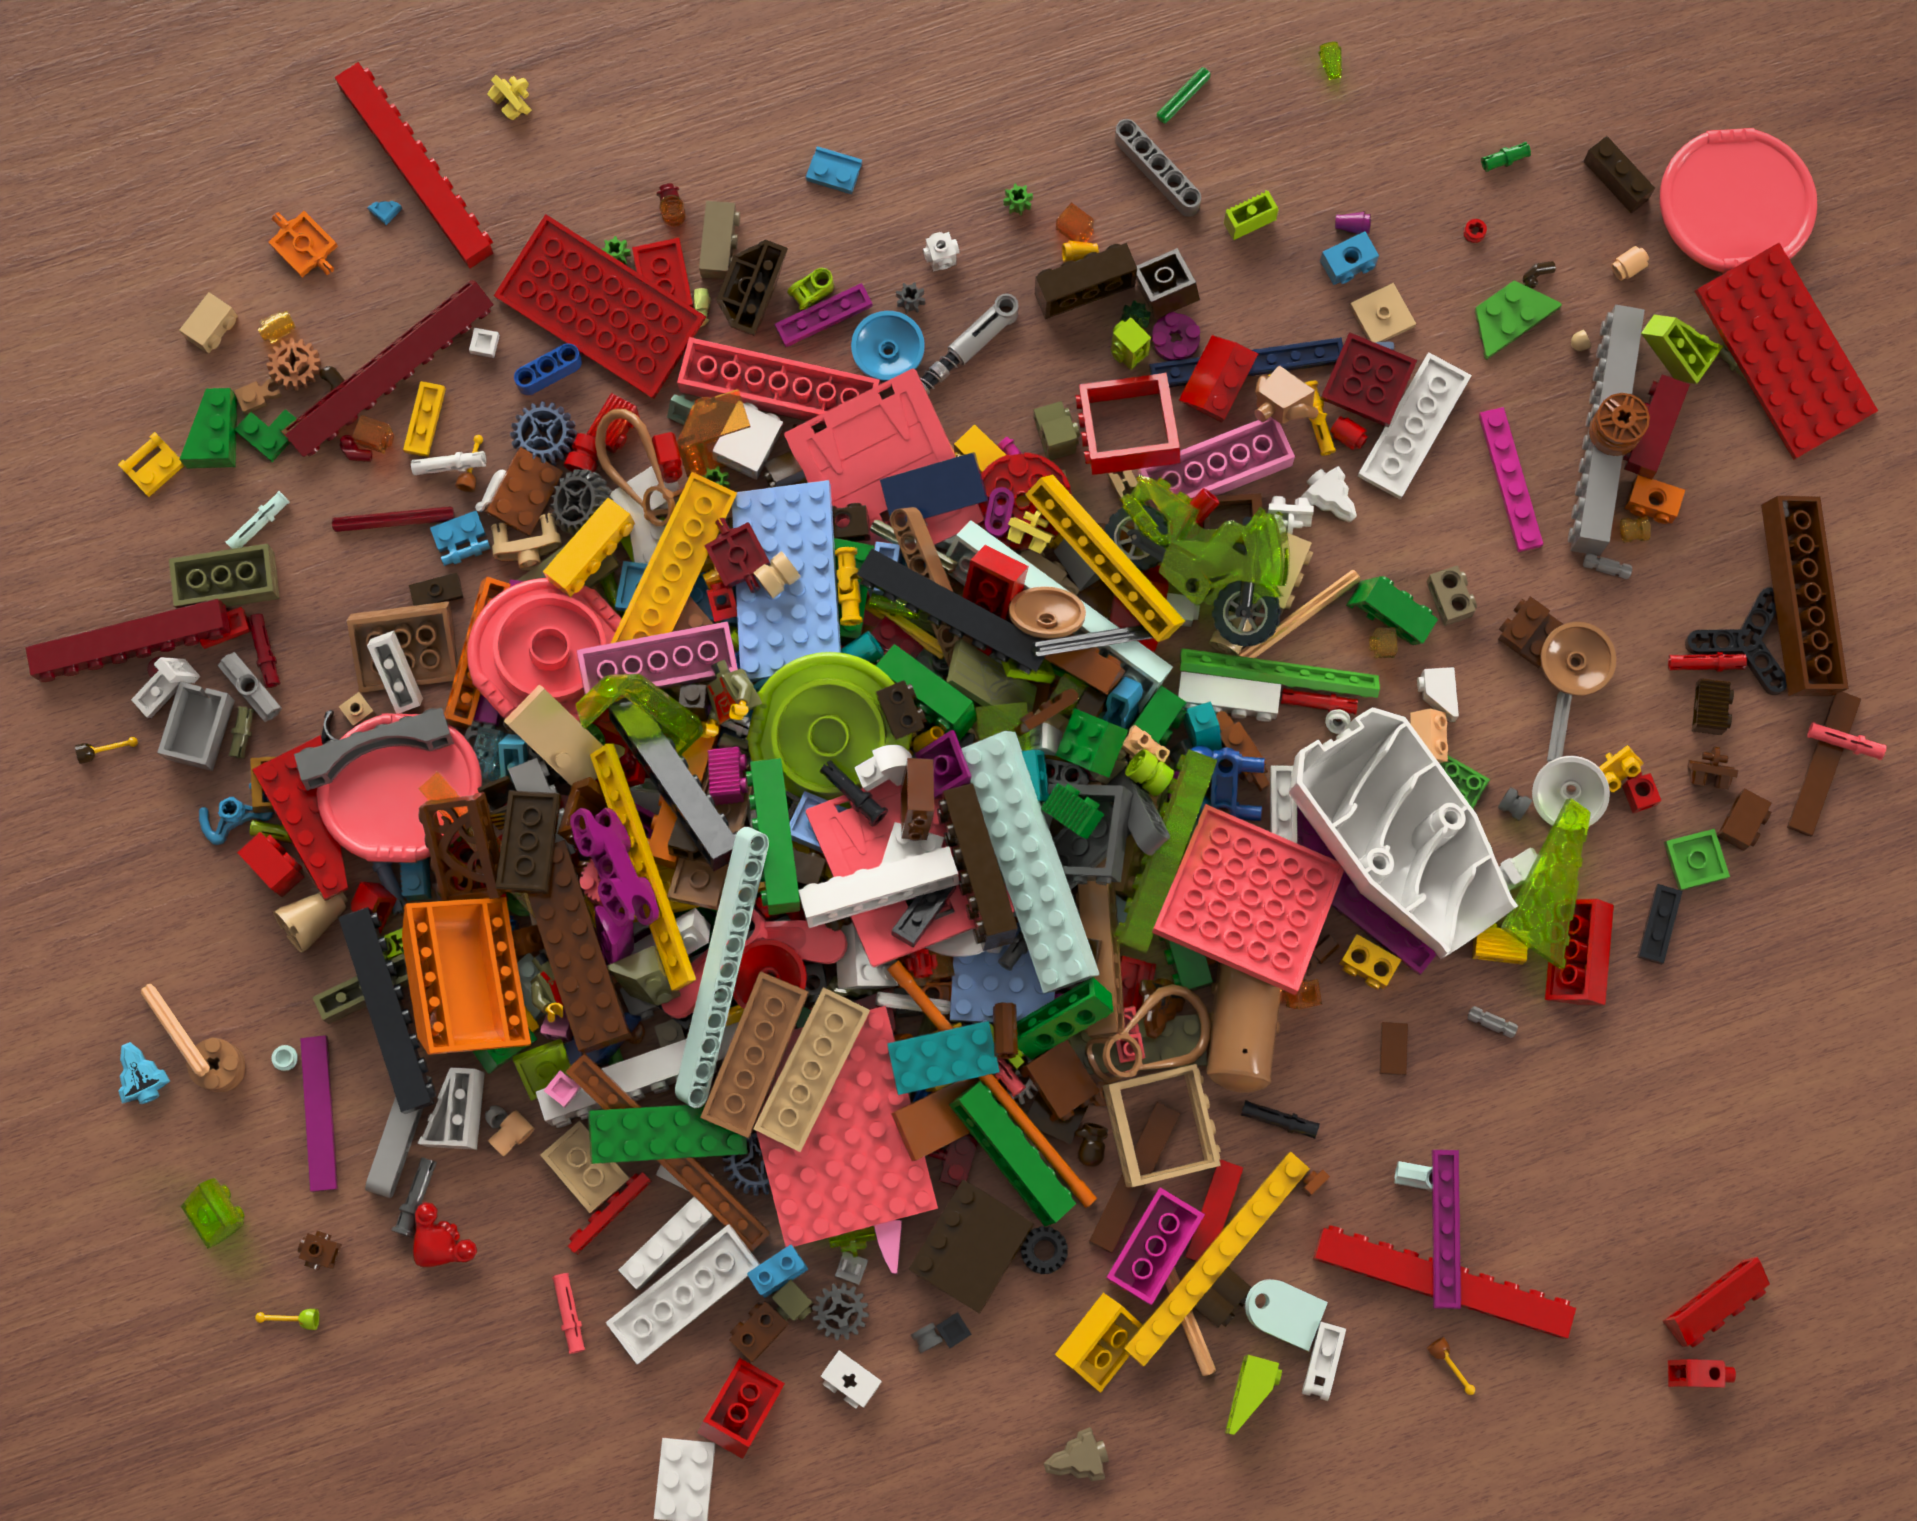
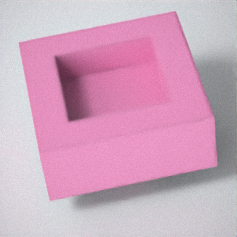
(562, 1089)

